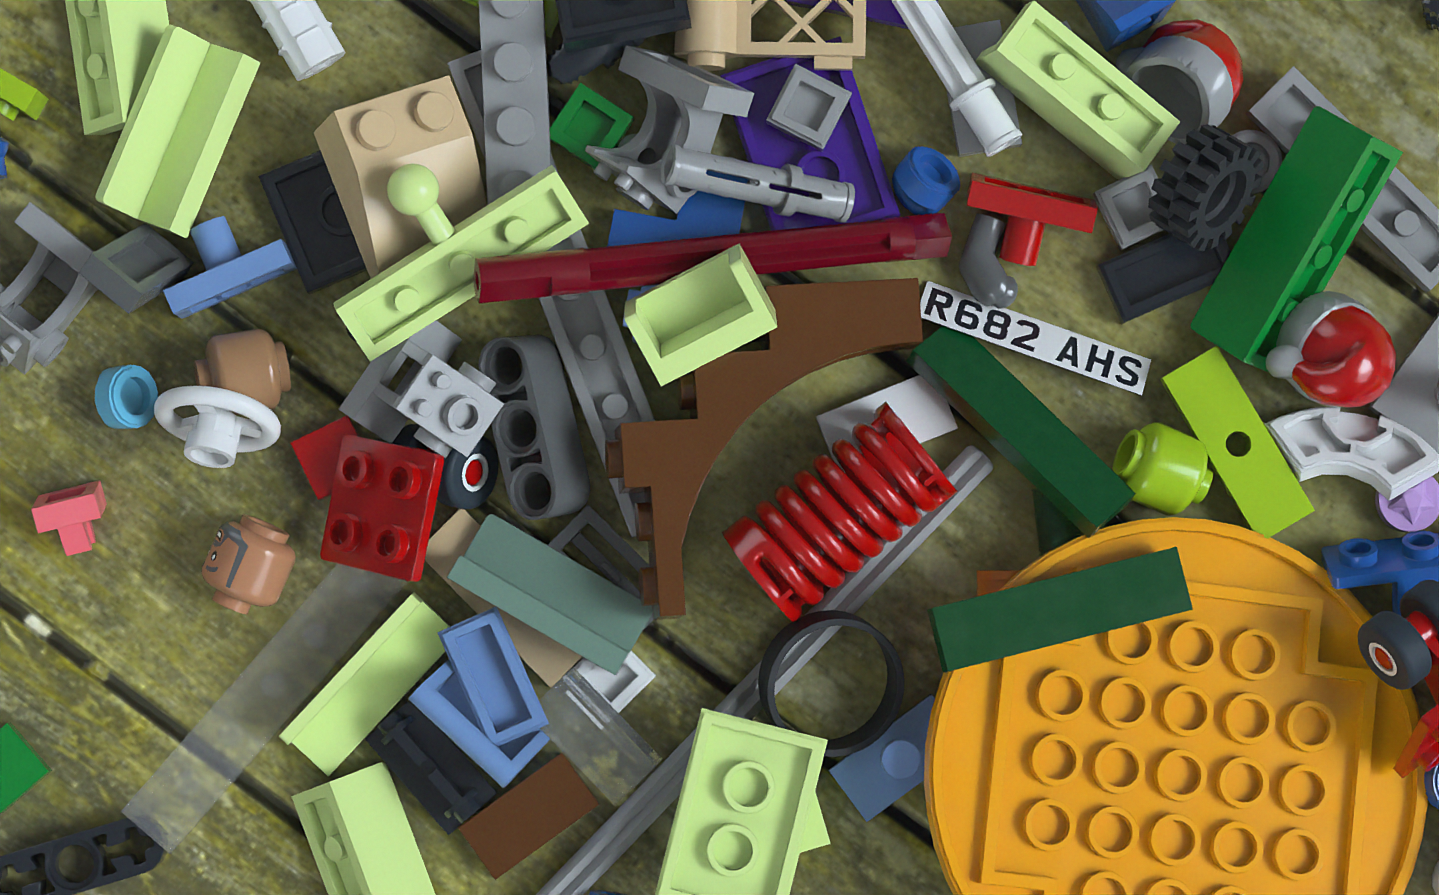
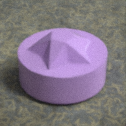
(1412, 509)

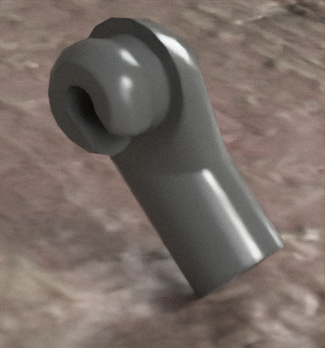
(981, 267)

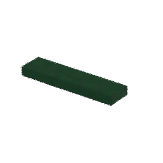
(1021, 428)
(1059, 609)

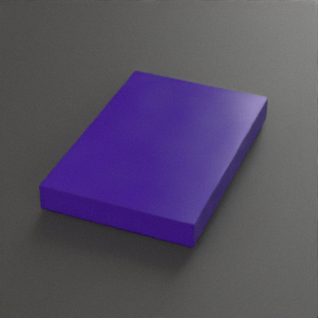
(847, 157)

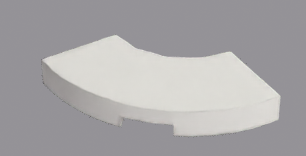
(1353, 445)

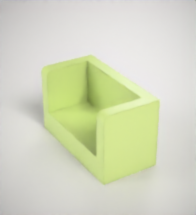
(700, 314)

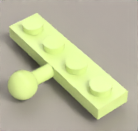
(442, 271)

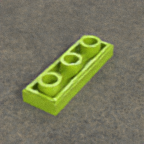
(1260, 478)

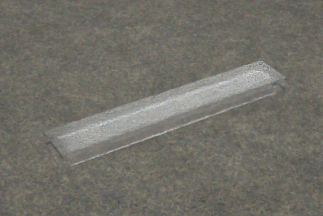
(259, 703)

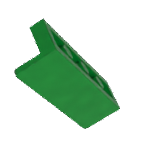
(1295, 235)

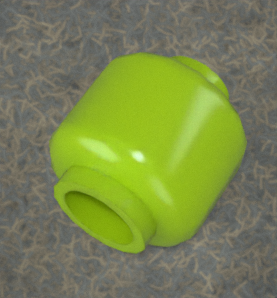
(1163, 468)

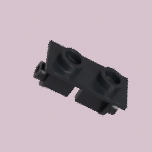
(430, 766)

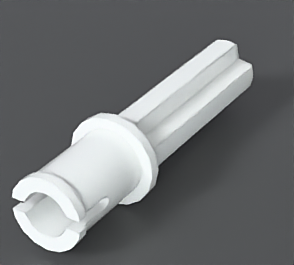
(959, 74)

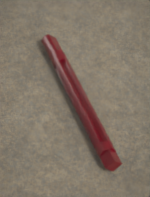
(656, 262)

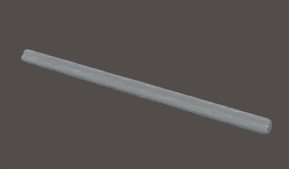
(744, 700)

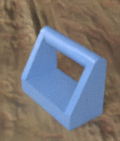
(448, 708)

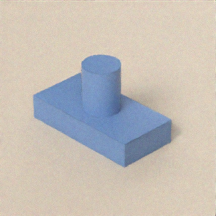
(226, 269)
(889, 765)

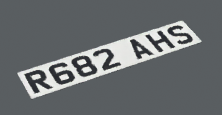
(1035, 338)

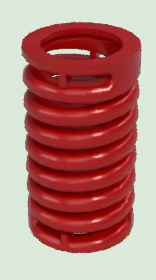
(881, 489)

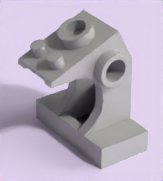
(677, 99)
(59, 259)
(446, 403)

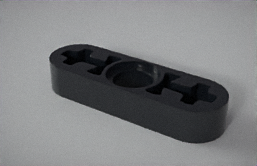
(116, 832)

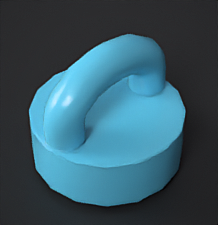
(125, 396)

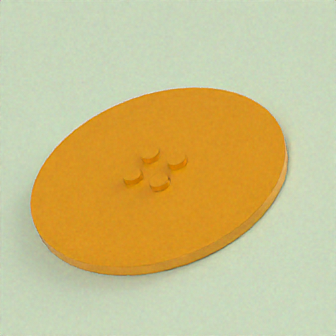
(1183, 748)

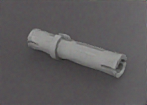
(825, 199)

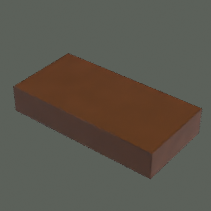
(528, 815)

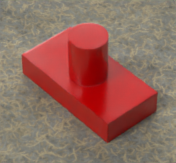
(1028, 213)

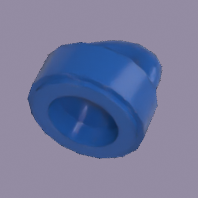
(925, 181)

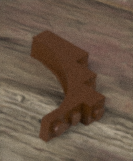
(673, 457)

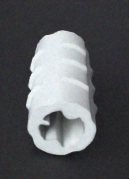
(300, 34)

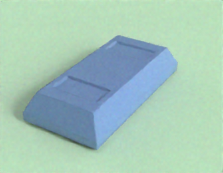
(493, 677)

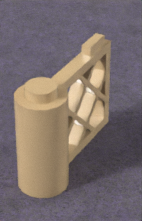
(724, 32)

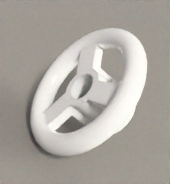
(216, 432)

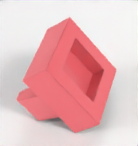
(71, 514)

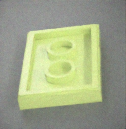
(741, 809)

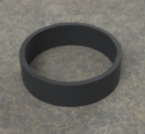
(892, 697)

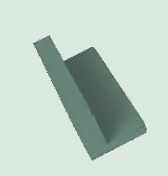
(551, 593)

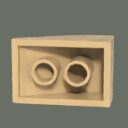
(393, 130)

